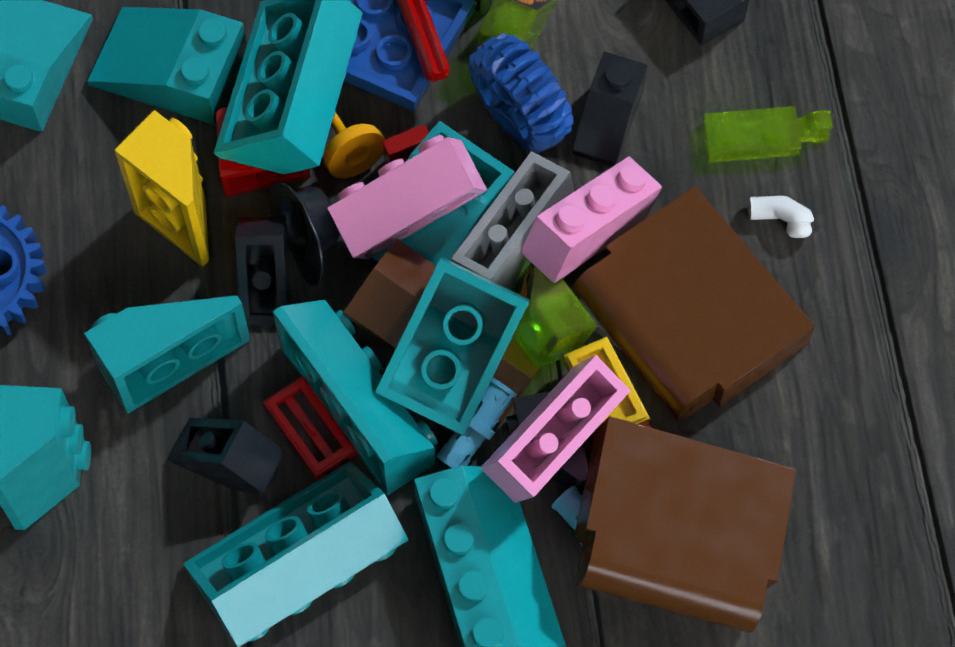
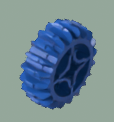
(520, 93)

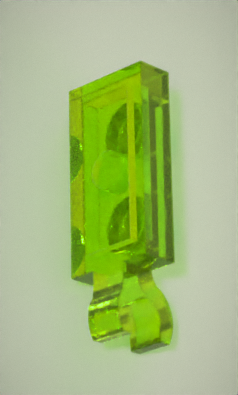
(762, 133)

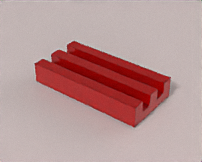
(331, 459)

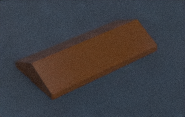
(390, 298)

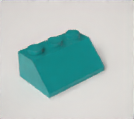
(38, 452)

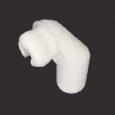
(783, 208)

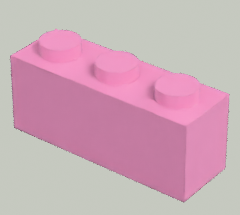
(406, 196)
(590, 219)
(555, 429)

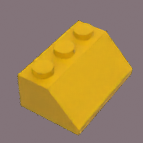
(166, 183)

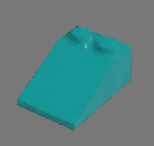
(36, 57)
(172, 59)
(163, 344)
(452, 346)

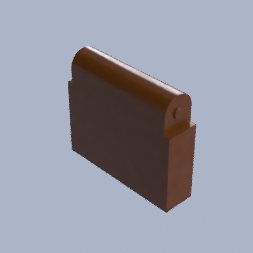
(692, 306)
(682, 524)

